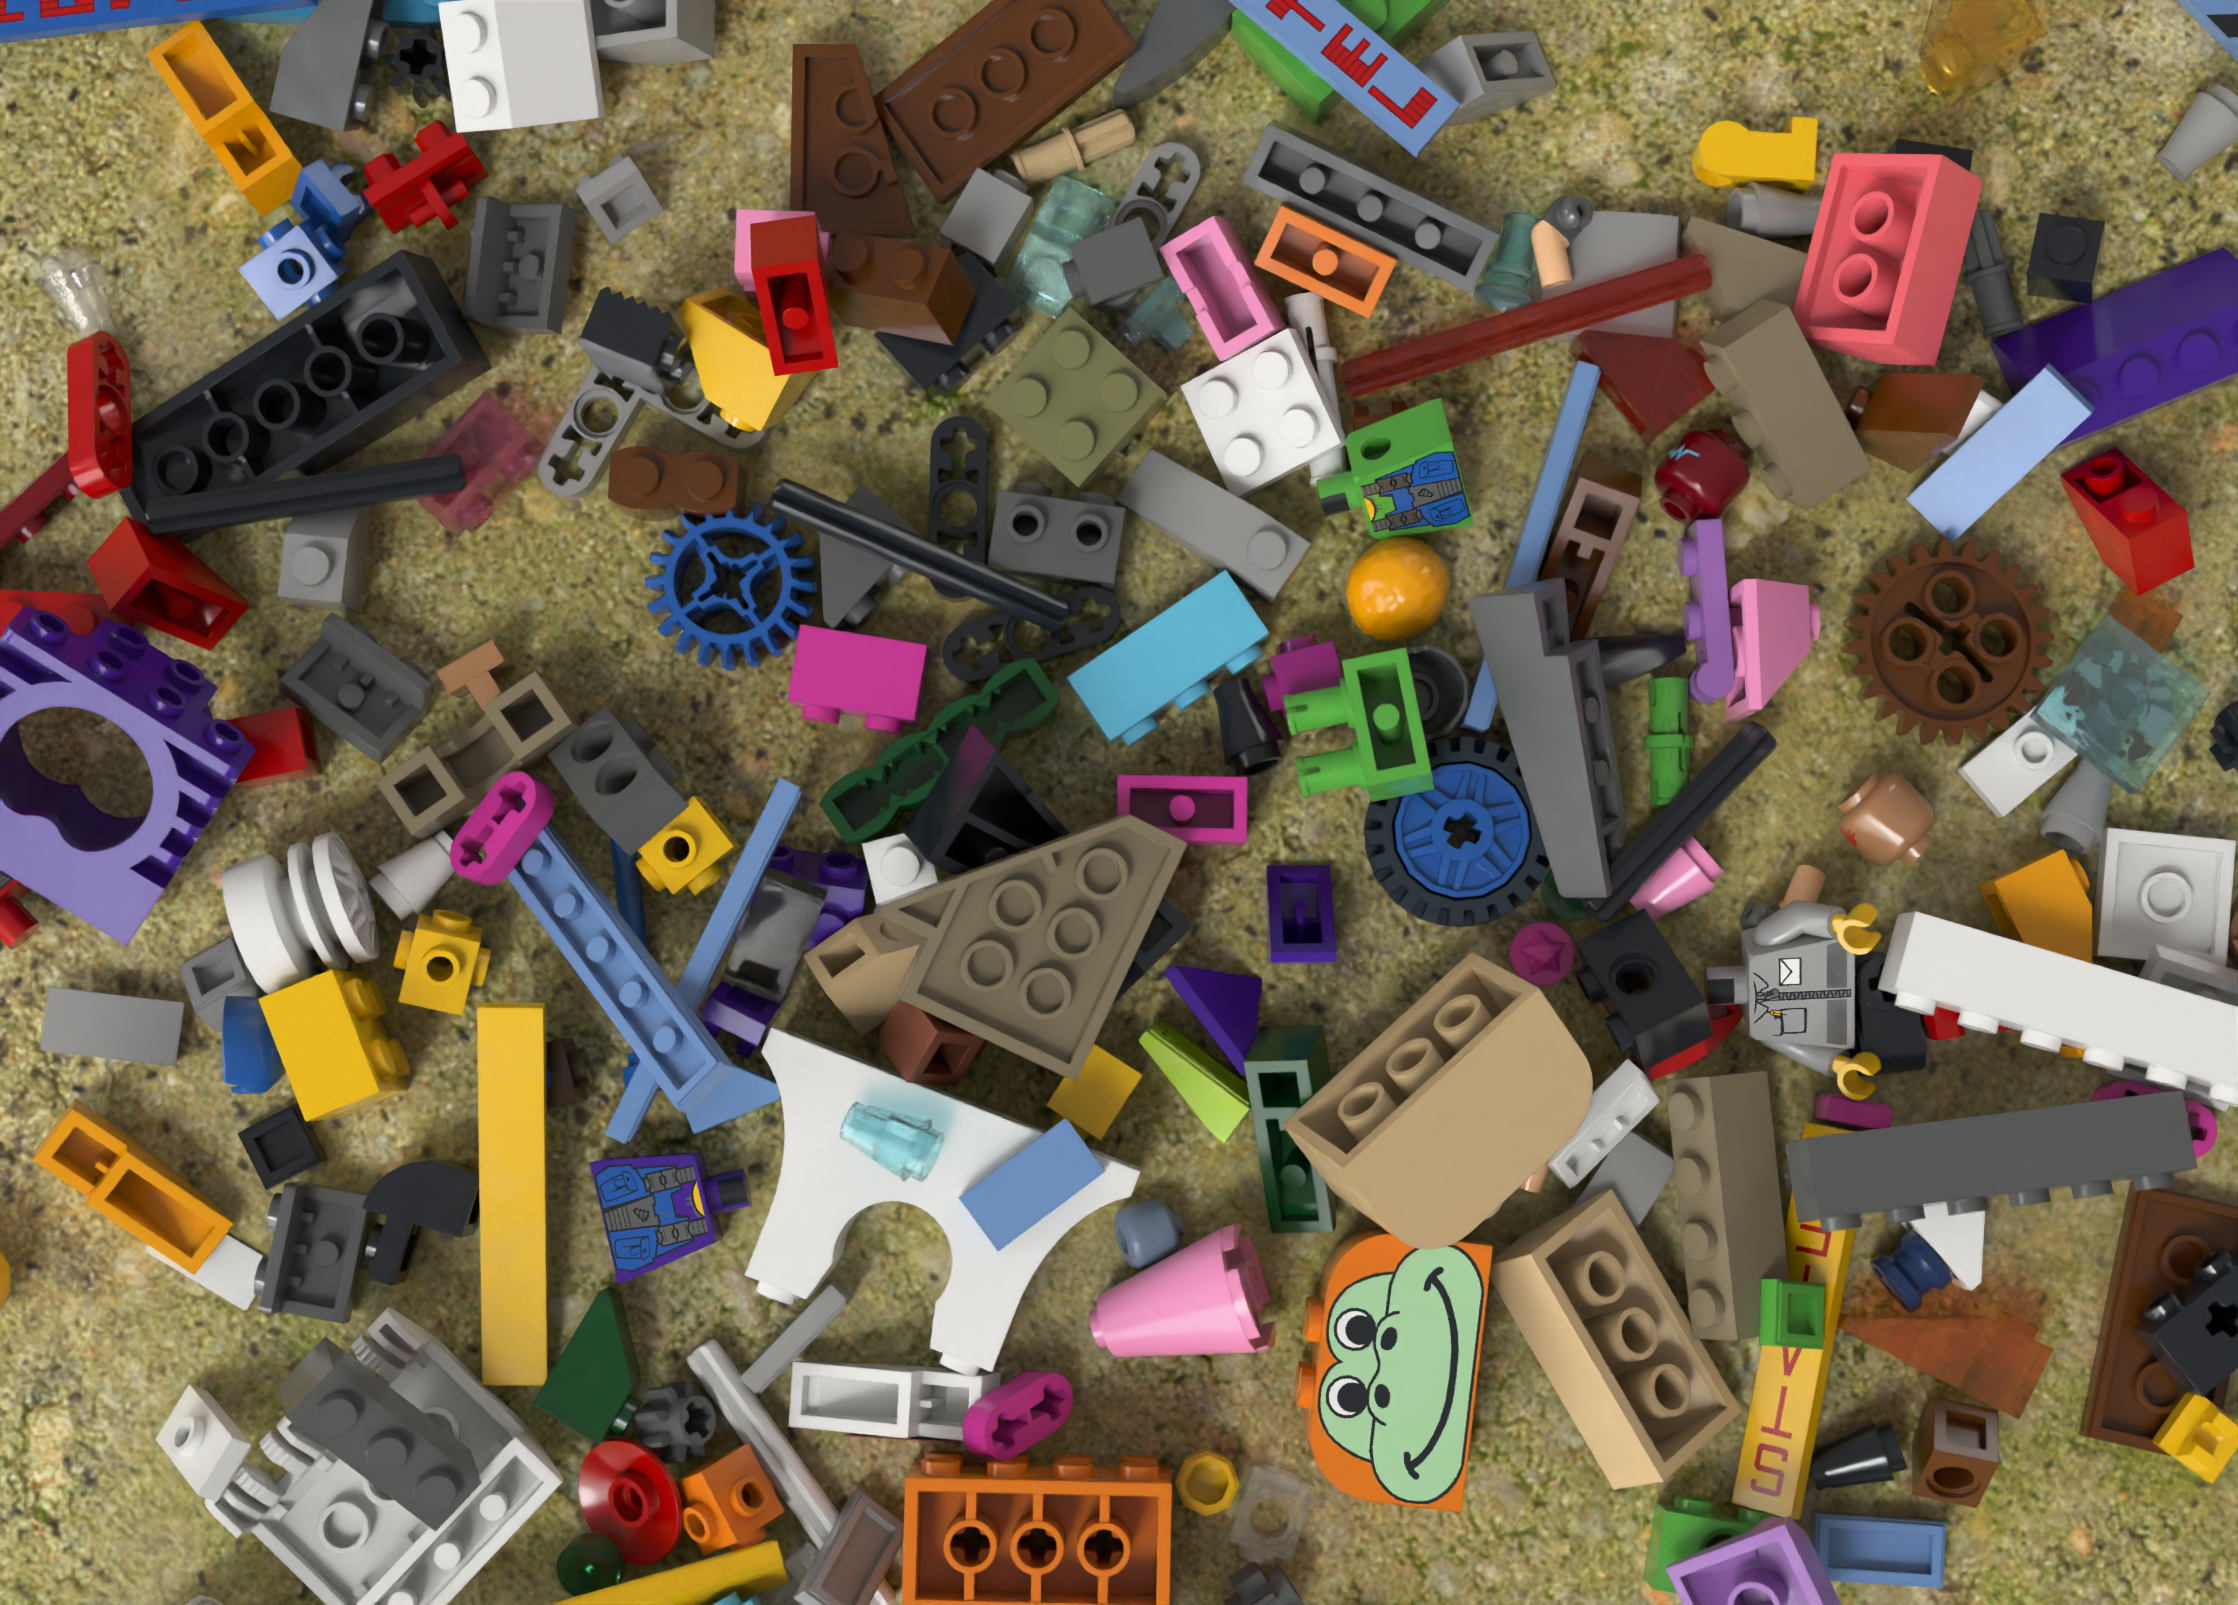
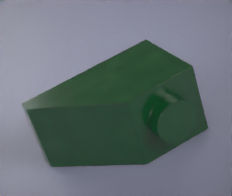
(596, 1373)

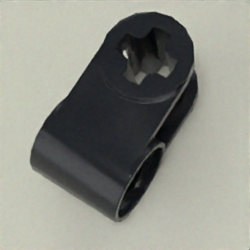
(1882, 1027)

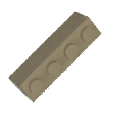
(1726, 1199)

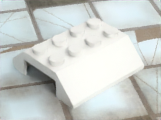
(354, 1538)

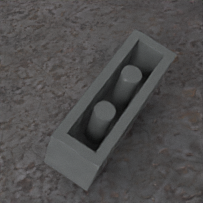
(379, 1434)

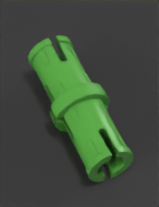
(1668, 739)

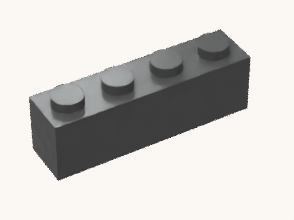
(1371, 205)

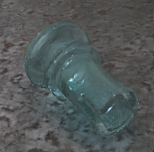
(1510, 272)

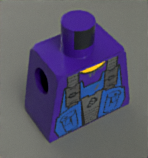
(663, 1207)

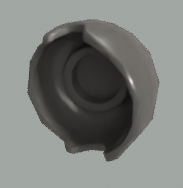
(1439, 689)

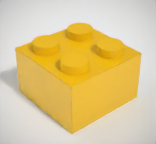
(335, 1044)

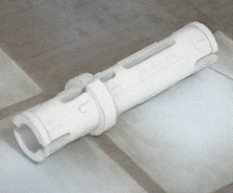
(1308, 315)

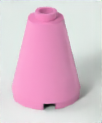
(1190, 1303)

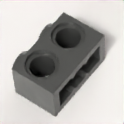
(618, 779)

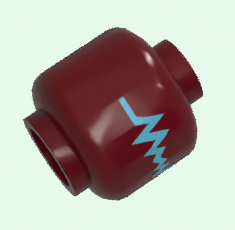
(1702, 476)

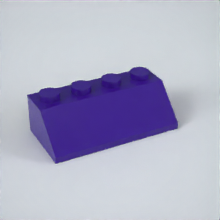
(2136, 344)

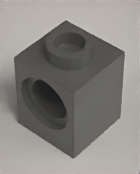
(1111, 264)

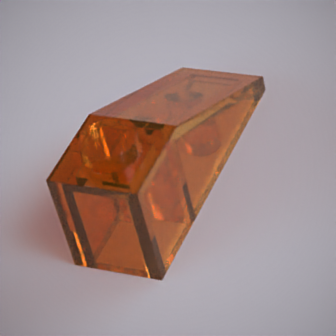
(1969, 1352)

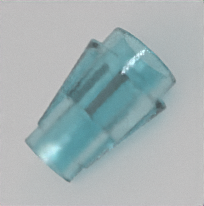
(893, 1139)

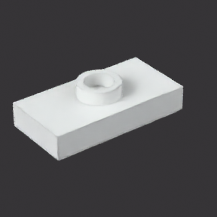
(2015, 764)
(1612, 1114)
(203, 1443)

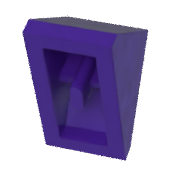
(1299, 915)

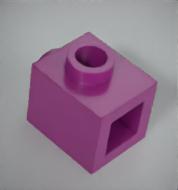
(1299, 669)

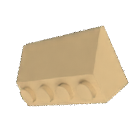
(1613, 1341)

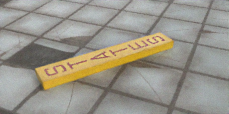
(1793, 1380)

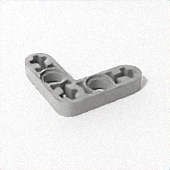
(595, 466)

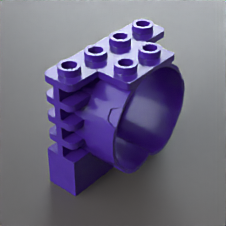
(49, 831)

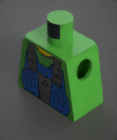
(1401, 475)

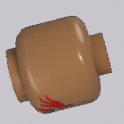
(1887, 819)

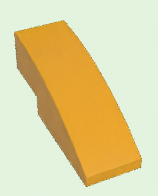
(228, 116)
(132, 1186)

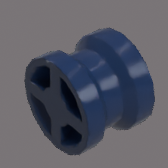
(1911, 1271)

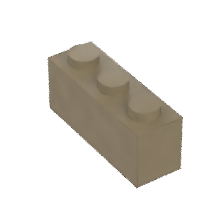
(1783, 405)

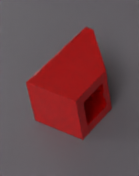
(2130, 520)

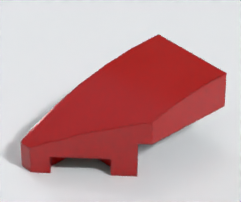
(1723, 1021)

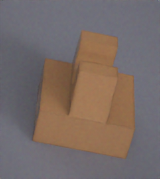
(478, 673)

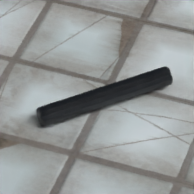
(1683, 818)

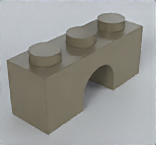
(455, 777)

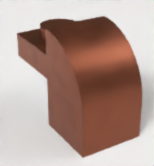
(928, 1047)

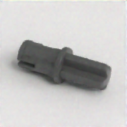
(1990, 279)

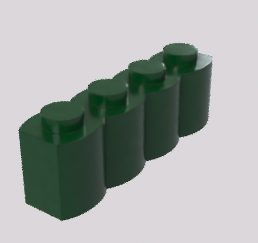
(873, 799)

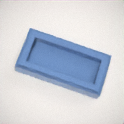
(1032, 1184)
(1880, 1548)

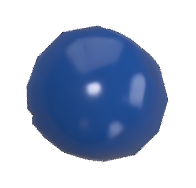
(248, 1047)

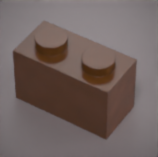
(898, 287)

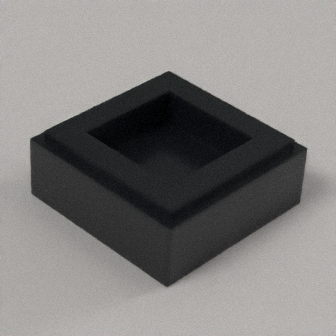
(282, 1146)

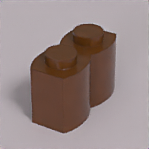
(661, 487)

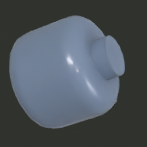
(1147, 1232)

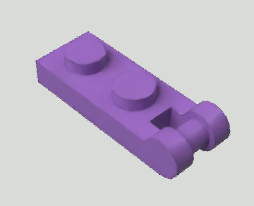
(1707, 614)

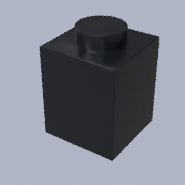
(2065, 258)

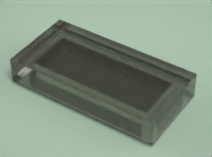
(774, 935)

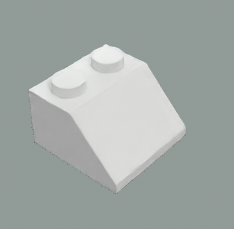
(520, 62)

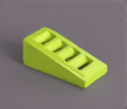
(1205, 1082)

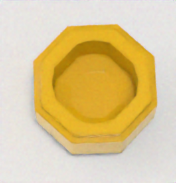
(1207, 1482)

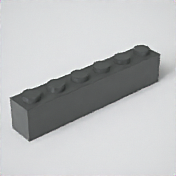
(1990, 1157)

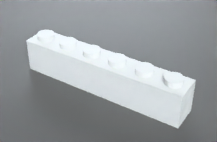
(2063, 1002)

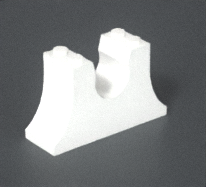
(831, 1182)

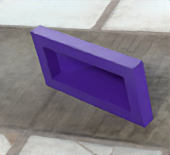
(1223, 1005)

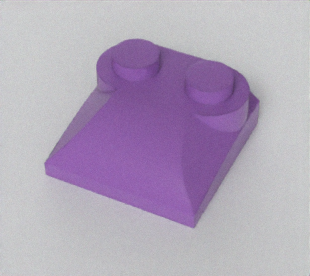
(1755, 1568)

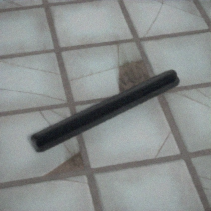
(306, 495)
(919, 555)

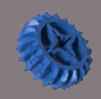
(706, 600)

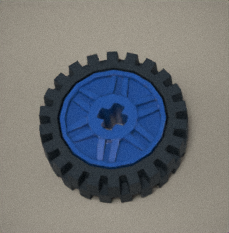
(1477, 878)

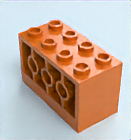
(1010, 1499)

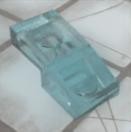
(1066, 216)

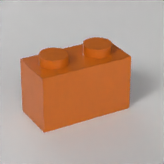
(1325, 260)

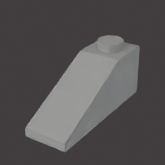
(1214, 525)

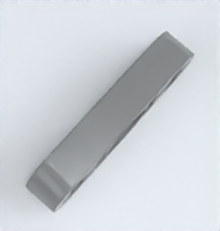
(1178, 195)

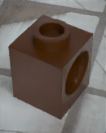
(1955, 1452)

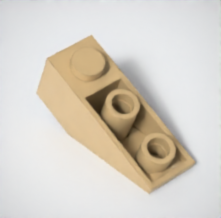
(864, 968)

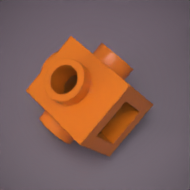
(728, 1501)

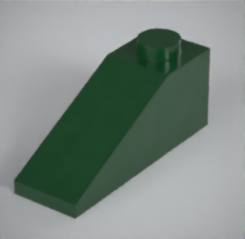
(1282, 1074)

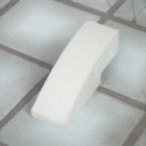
(885, 1398)

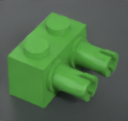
(1390, 742)

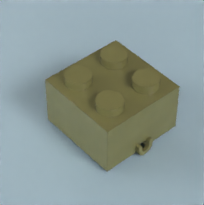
(1077, 400)

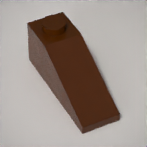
(1911, 415)
(1590, 536)

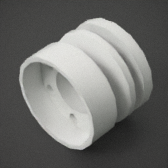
(287, 918)

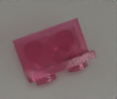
(494, 454)

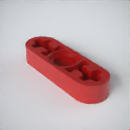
(99, 415)

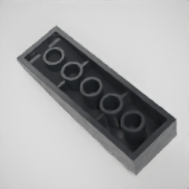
(311, 389)

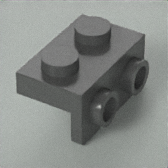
(519, 267)
(358, 688)
(313, 1252)

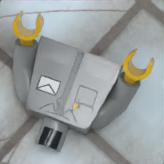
(1801, 988)

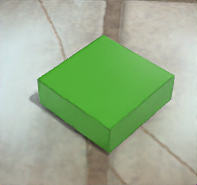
(1791, 1314)

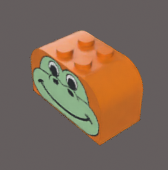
(1395, 1367)

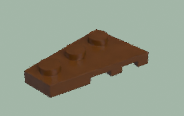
(840, 147)

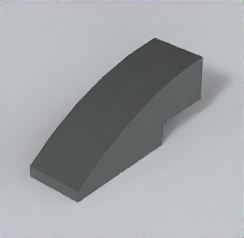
(1171, 46)

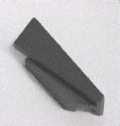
(1558, 729)

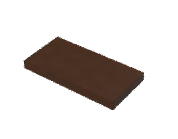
(999, 84)
(2156, 1251)

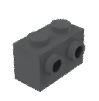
(1057, 537)

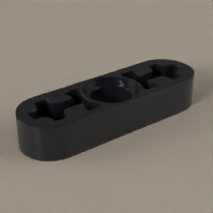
(975, 463)
(1054, 650)

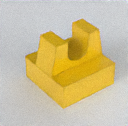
(2199, 1436)

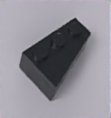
(980, 811)

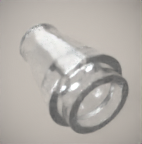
(79, 290)

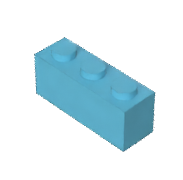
(1170, 661)

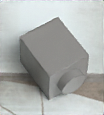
(988, 219)

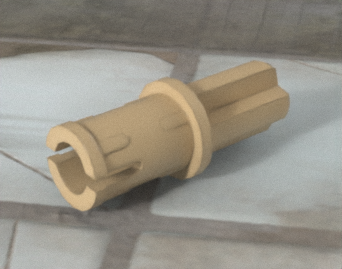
(1073, 148)

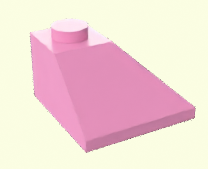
(1770, 638)

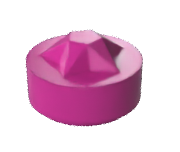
(1541, 953)

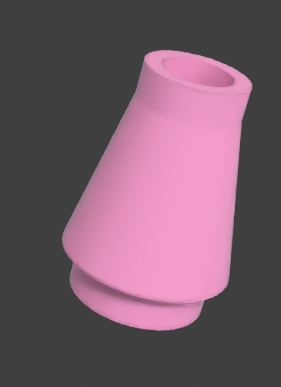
(1678, 881)

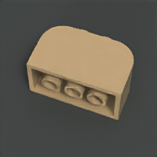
(1449, 1107)

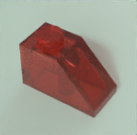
(1646, 378)

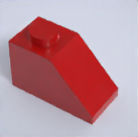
(793, 295)
(164, 586)

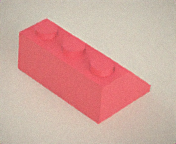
(1886, 256)

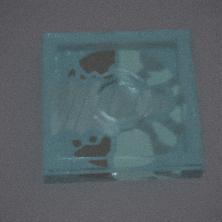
(2120, 705)

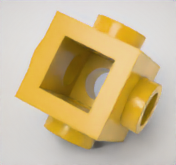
(708, 847)
(437, 982)

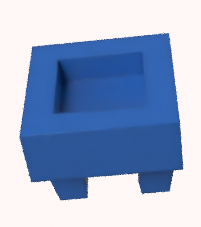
(324, 197)

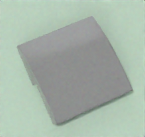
(1619, 246)

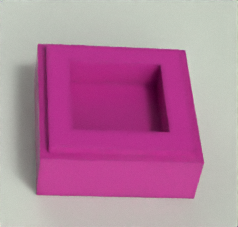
(1852, 1112)

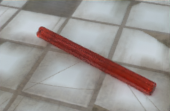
(1527, 325)

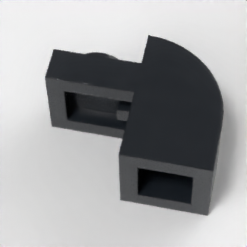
(416, 1196)

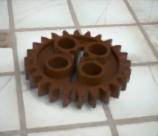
(1983, 599)

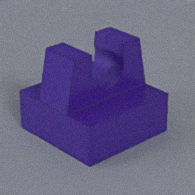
(740, 1014)

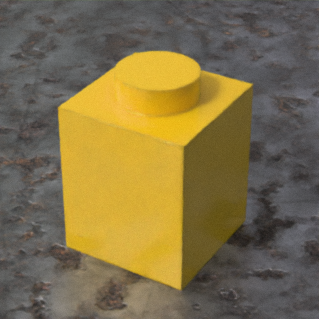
(1096, 1094)

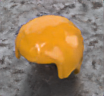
(1397, 588)

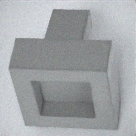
(618, 198)

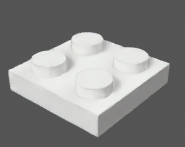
(1264, 414)
(2163, 894)

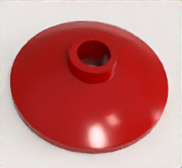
(631, 1500)

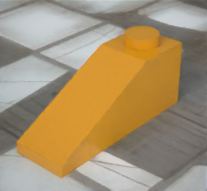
(2045, 908)

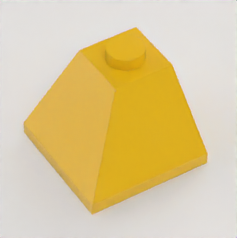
(736, 361)

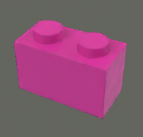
(858, 678)
(1188, 807)

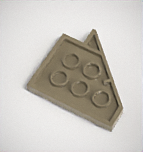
(1038, 938)

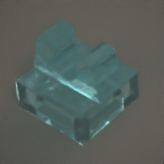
(1158, 317)

